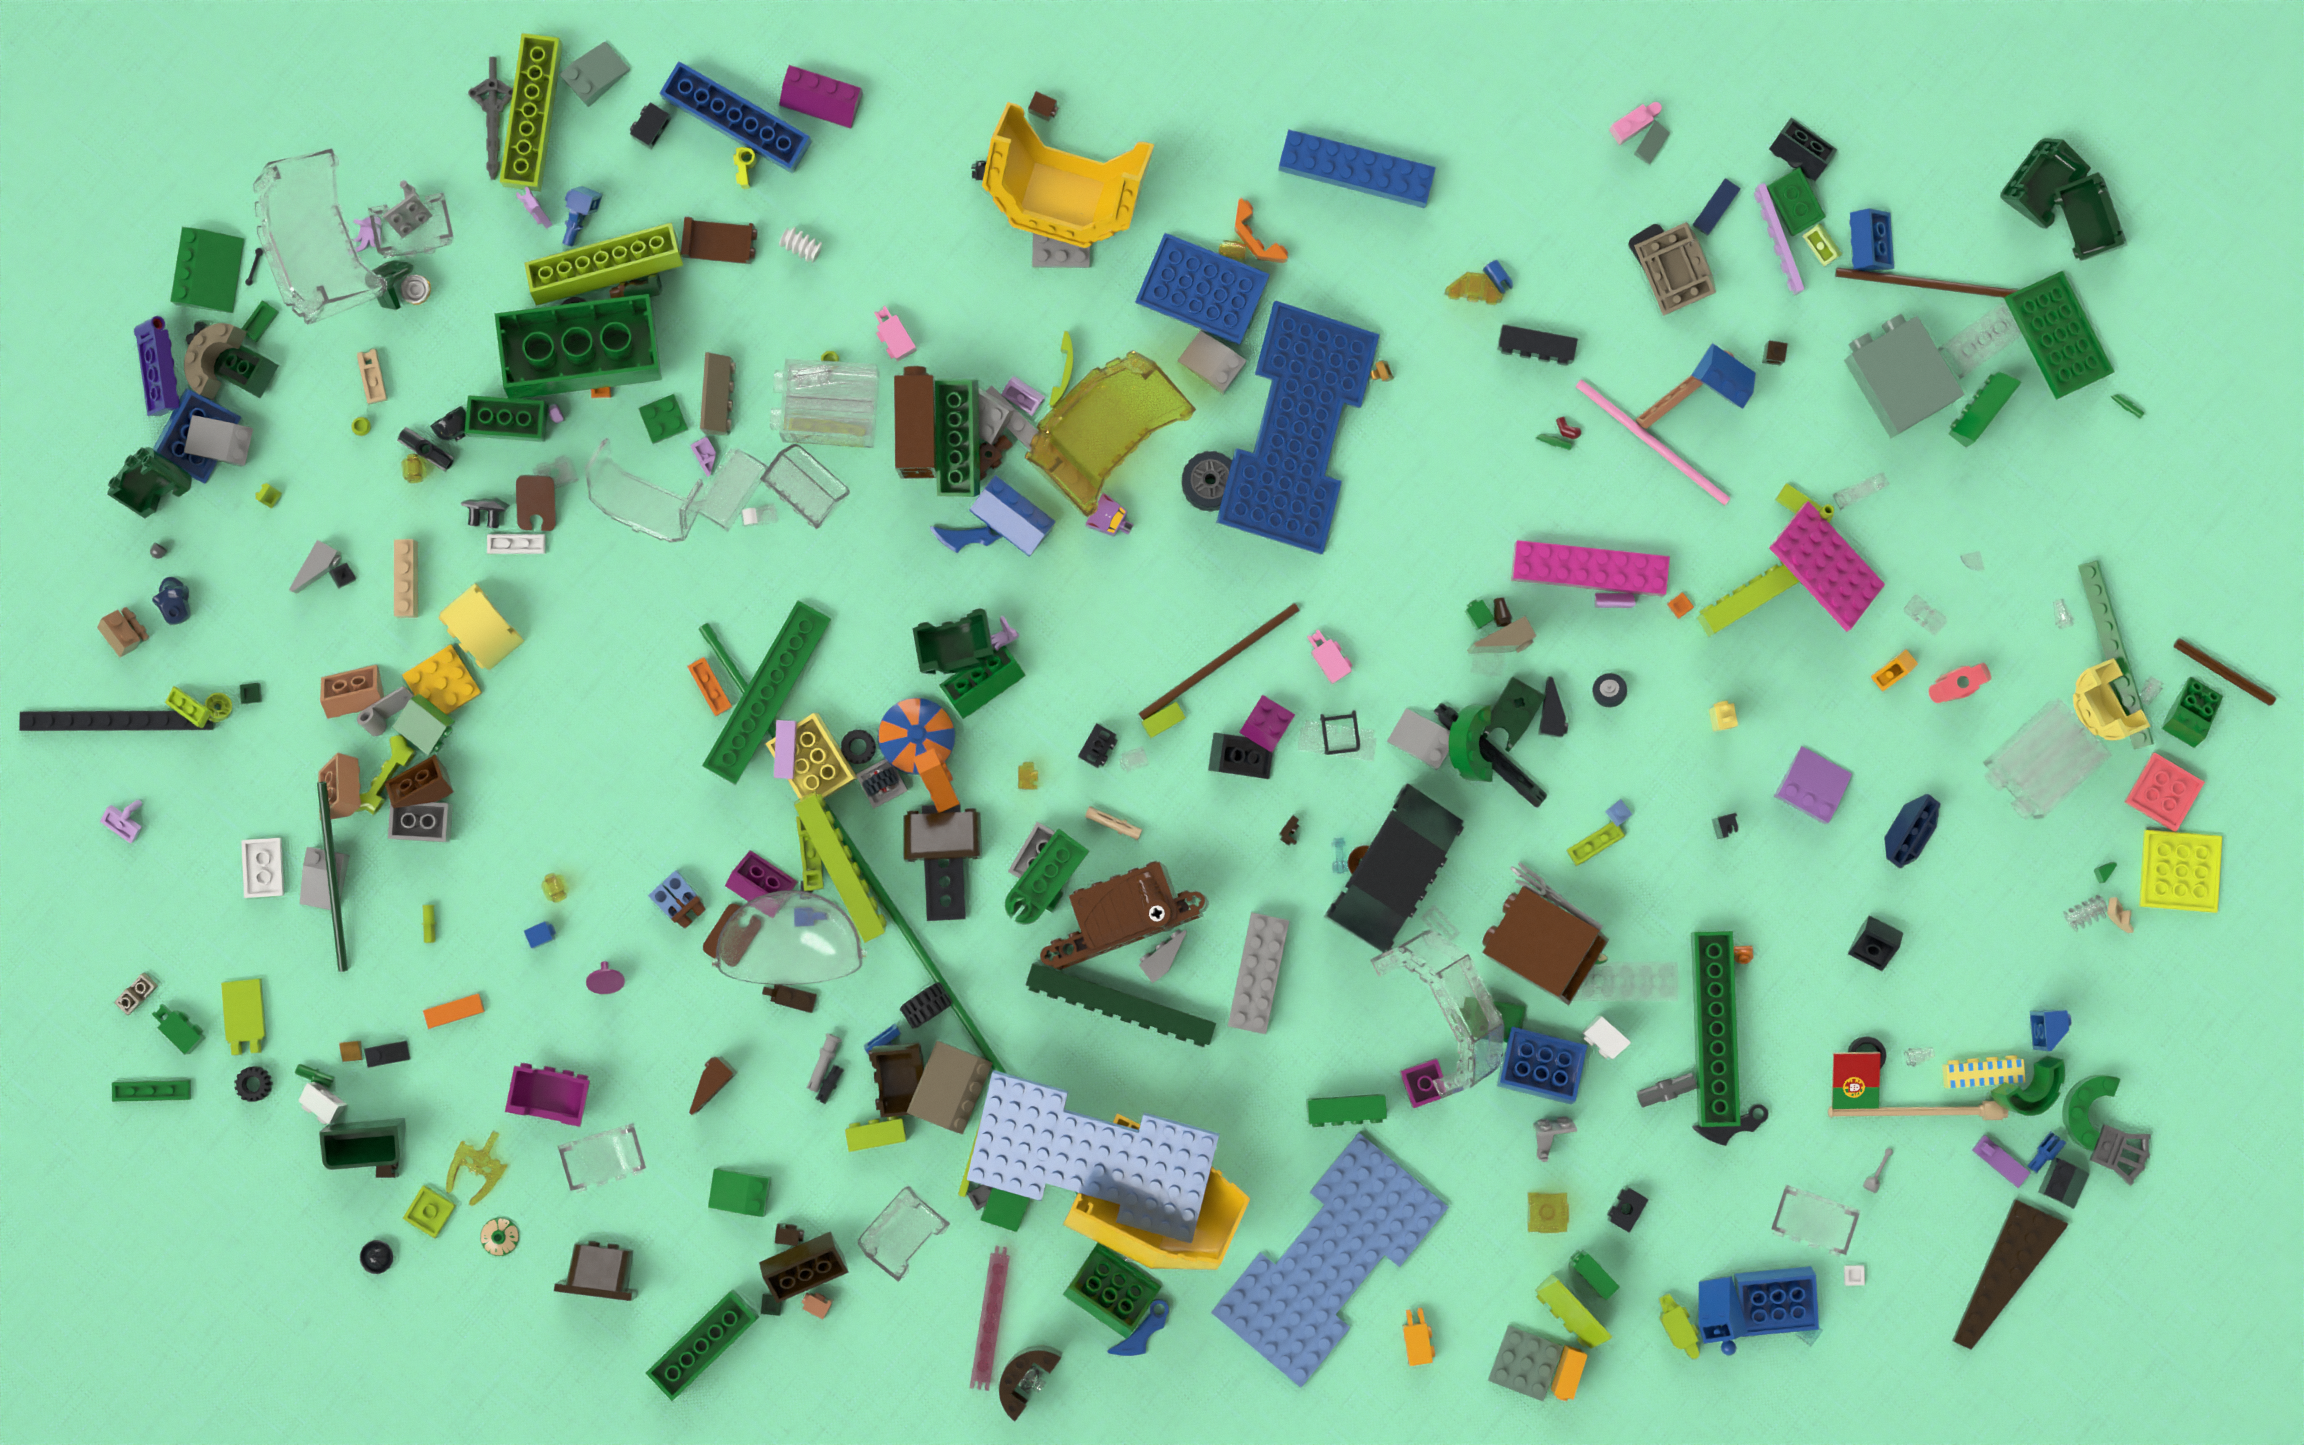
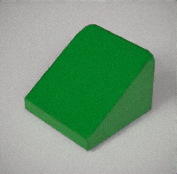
(2103, 872)

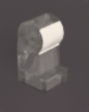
(759, 515)

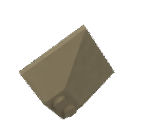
(1676, 268)

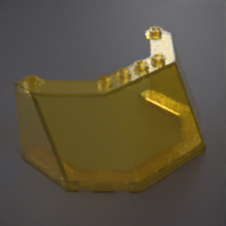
(1102, 425)

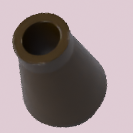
(1501, 613)

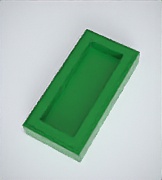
(259, 321)

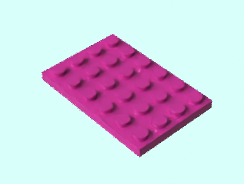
(1827, 566)

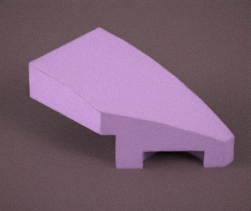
(705, 454)

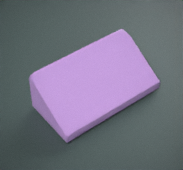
(1022, 395)
(1614, 600)

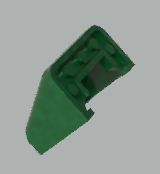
(2045, 168)
(2090, 217)

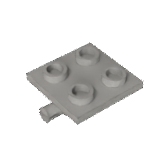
(408, 213)
(1545, 1132)

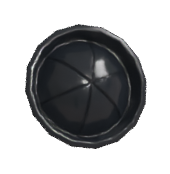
(376, 1257)

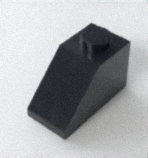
(387, 1054)

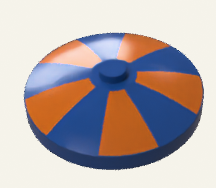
(912, 729)

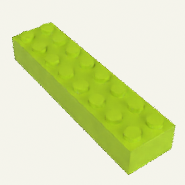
(531, 112)
(603, 264)
(840, 867)

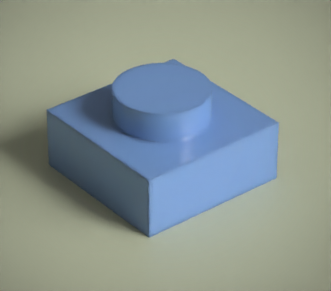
(1618, 812)

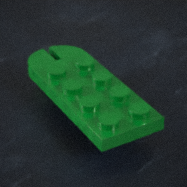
(1045, 878)

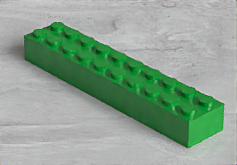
(1715, 1029)

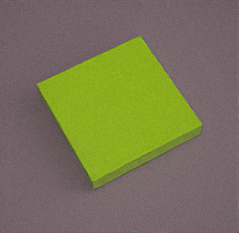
(429, 1211)

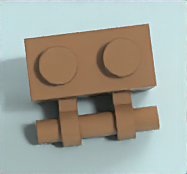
(119, 633)

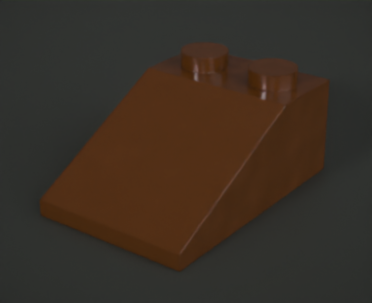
(420, 784)
(713, 1079)

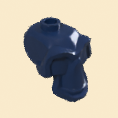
(173, 601)

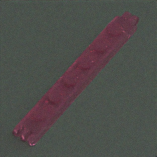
(990, 1318)

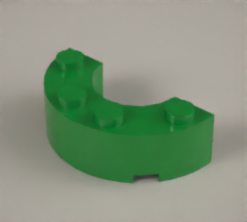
(1465, 743)
(2041, 1092)
(2077, 1105)

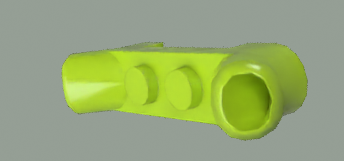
(402, 755)

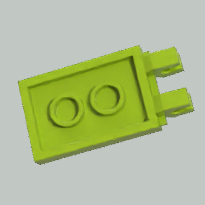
(243, 1014)

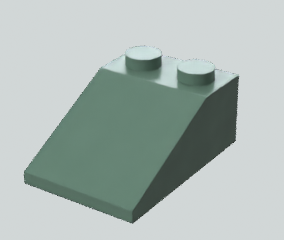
(594, 73)

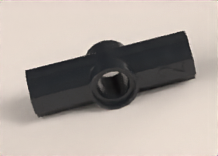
(416, 443)

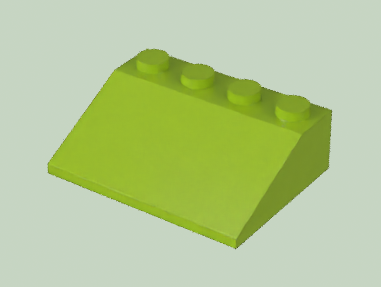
(1572, 1312)

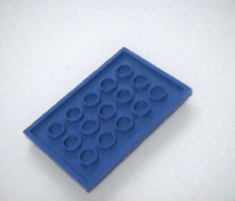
(1202, 288)

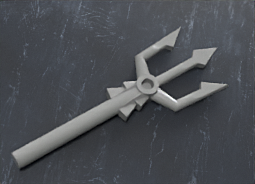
(1547, 892)

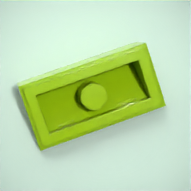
(1822, 244)

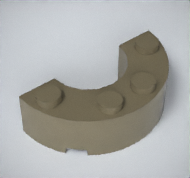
(203, 353)

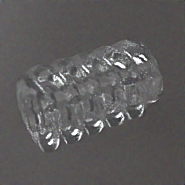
(2086, 912)

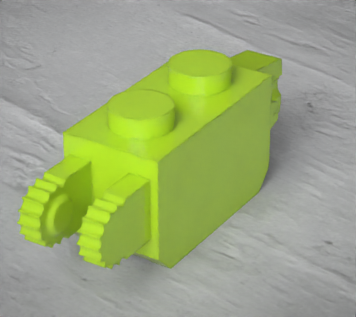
(1678, 1327)

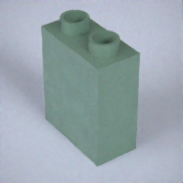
(1902, 374)

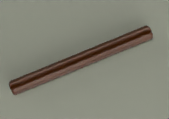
(2224, 672)

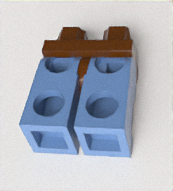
(684, 900)

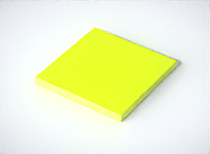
(2180, 871)

